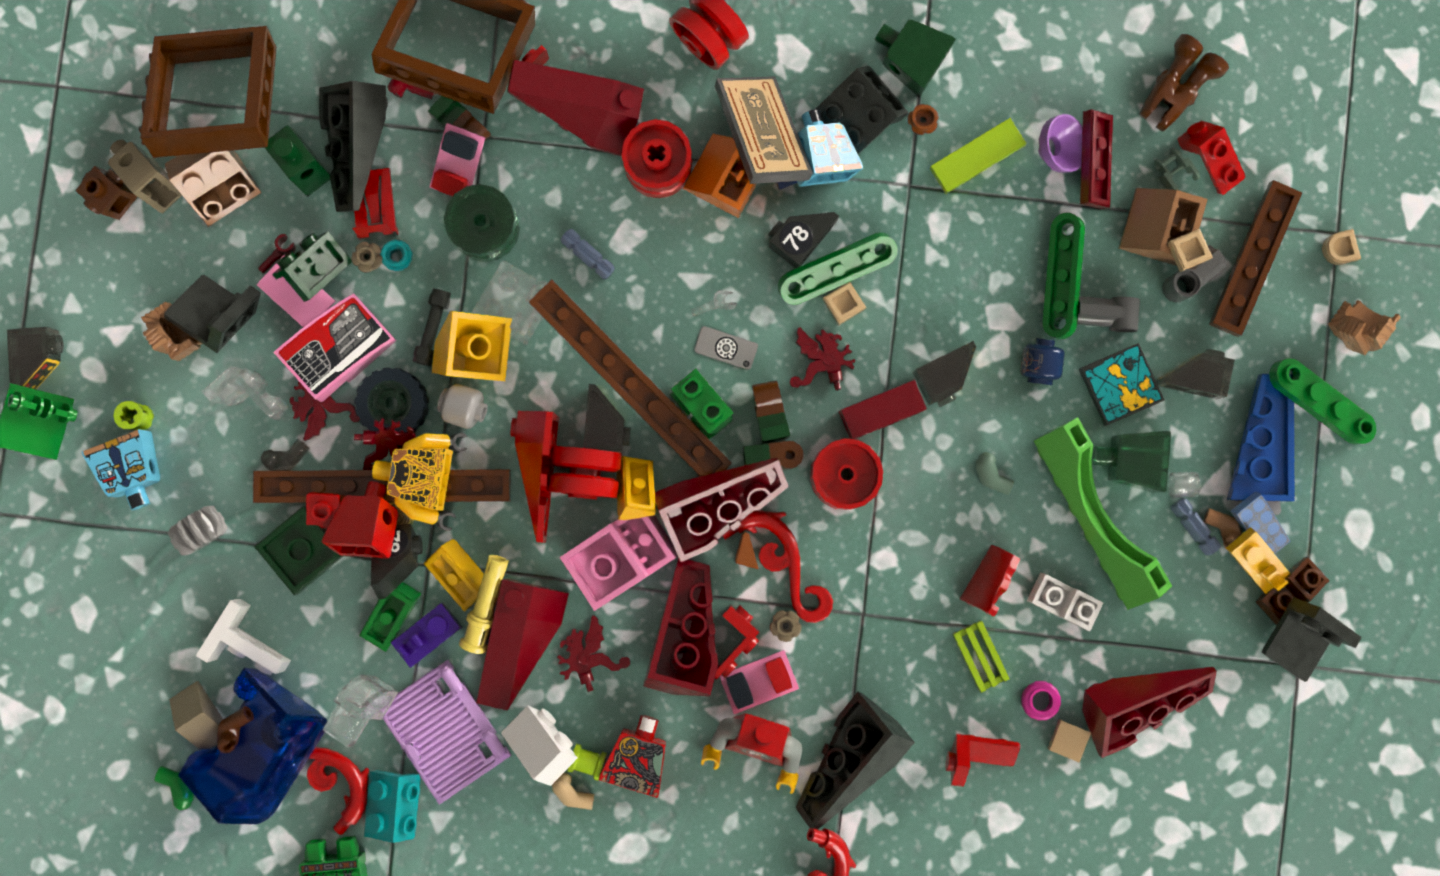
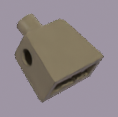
(137, 170)

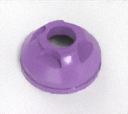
(1067, 138)

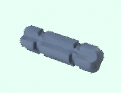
(587, 254)
(1195, 526)

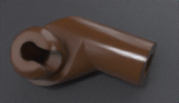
(230, 728)

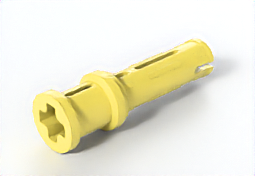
(481, 617)

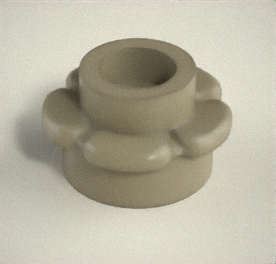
(373, 262)
(779, 619)

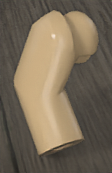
(569, 796)

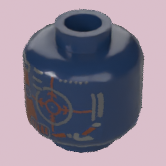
(1042, 362)

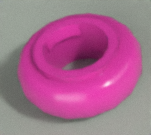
(1053, 706)

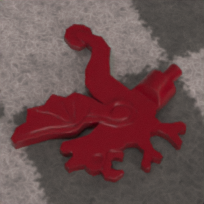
(827, 360)
(317, 418)
(384, 439)
(582, 660)

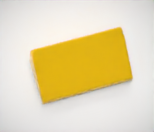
(636, 489)
(456, 573)

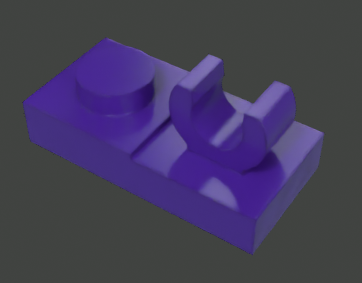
(426, 635)

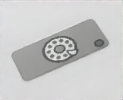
(726, 348)

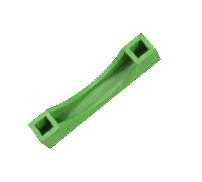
(1133, 572)

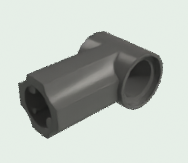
(1194, 277)
(1117, 313)

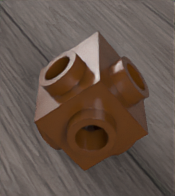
(105, 193)

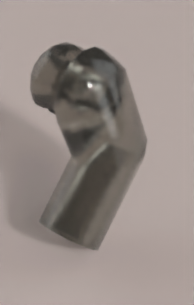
(284, 459)

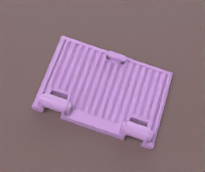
(444, 732)

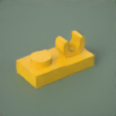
(1258, 561)

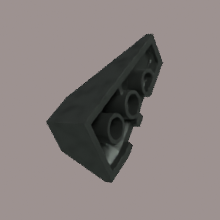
(354, 122)
(859, 754)

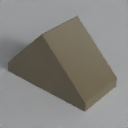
(196, 716)

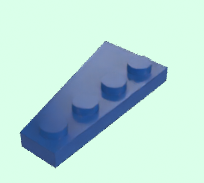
(1266, 447)

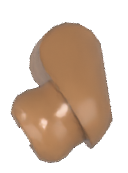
(1228, 526)

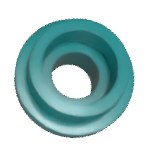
(391, 247)

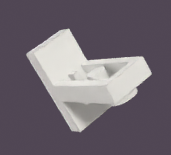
(240, 643)

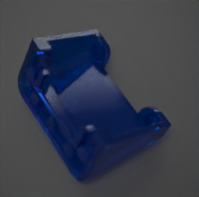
(267, 759)

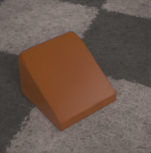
(745, 553)

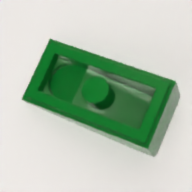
(390, 616)

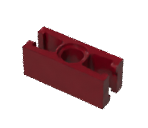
(882, 410)

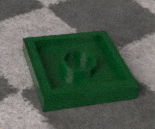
(297, 552)

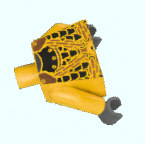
(420, 476)

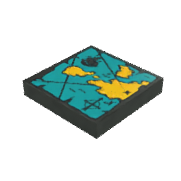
(1121, 384)

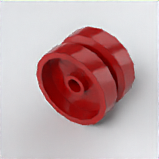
(709, 30)
(654, 140)
(862, 464)
(584, 474)

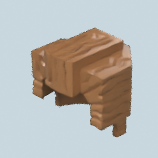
(1362, 328)
(166, 336)

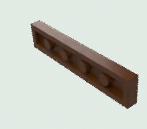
(1255, 258)

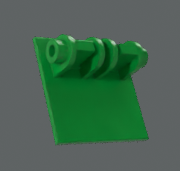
(34, 421)

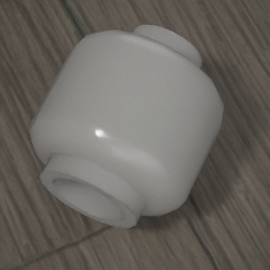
(462, 406)

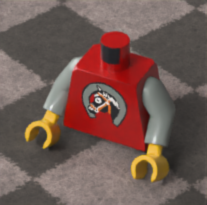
(759, 740)

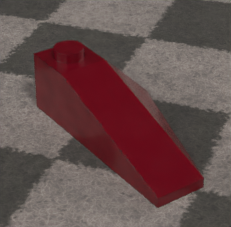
(587, 105)
(711, 505)
(520, 632)
(685, 648)
(1130, 704)

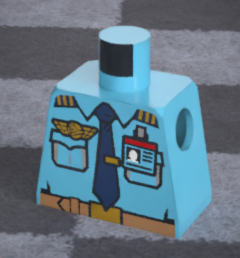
(827, 151)
(125, 466)

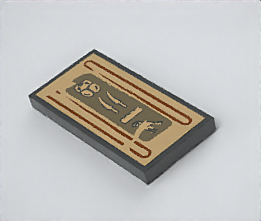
(763, 130)

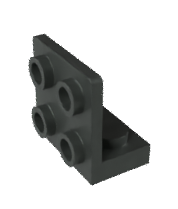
(863, 107)
(212, 312)
(1304, 636)

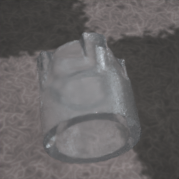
(1184, 484)

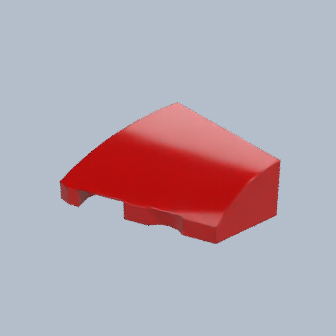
(990, 580)

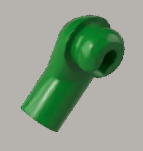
(180, 793)

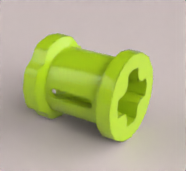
(125, 412)
(588, 762)

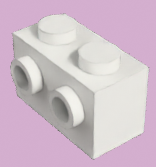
(539, 745)

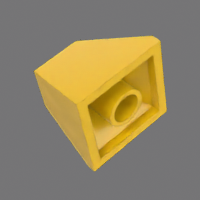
(472, 346)

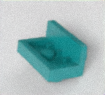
(392, 806)

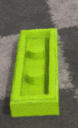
(978, 156)

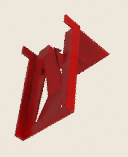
(387, 206)

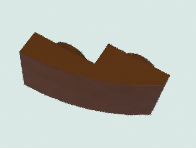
(1303, 583)

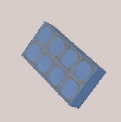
(1256, 513)

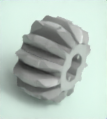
(197, 530)

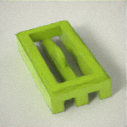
(992, 680)

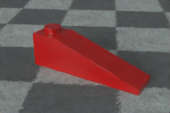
(534, 436)

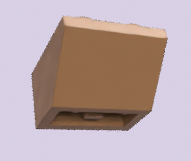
(212, 183)
(1158, 218)

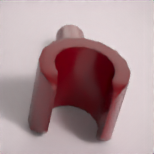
(398, 88)
(277, 253)

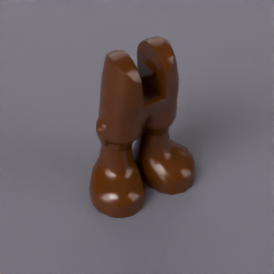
(1168, 84)

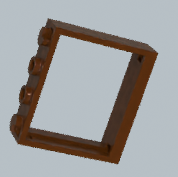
(208, 46)
(445, 81)

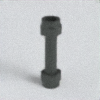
(438, 300)

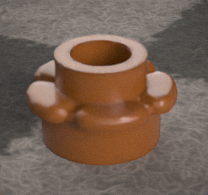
(929, 114)

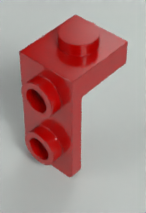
(1216, 152)
(741, 621)
(978, 749)

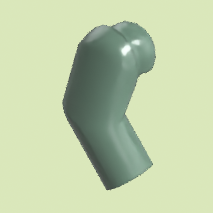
(989, 475)

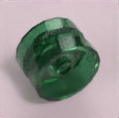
(472, 206)

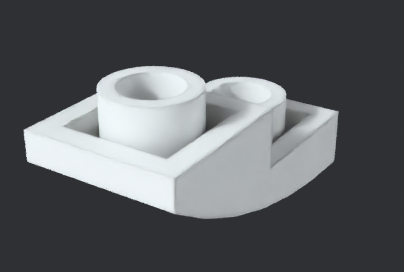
(1065, 601)

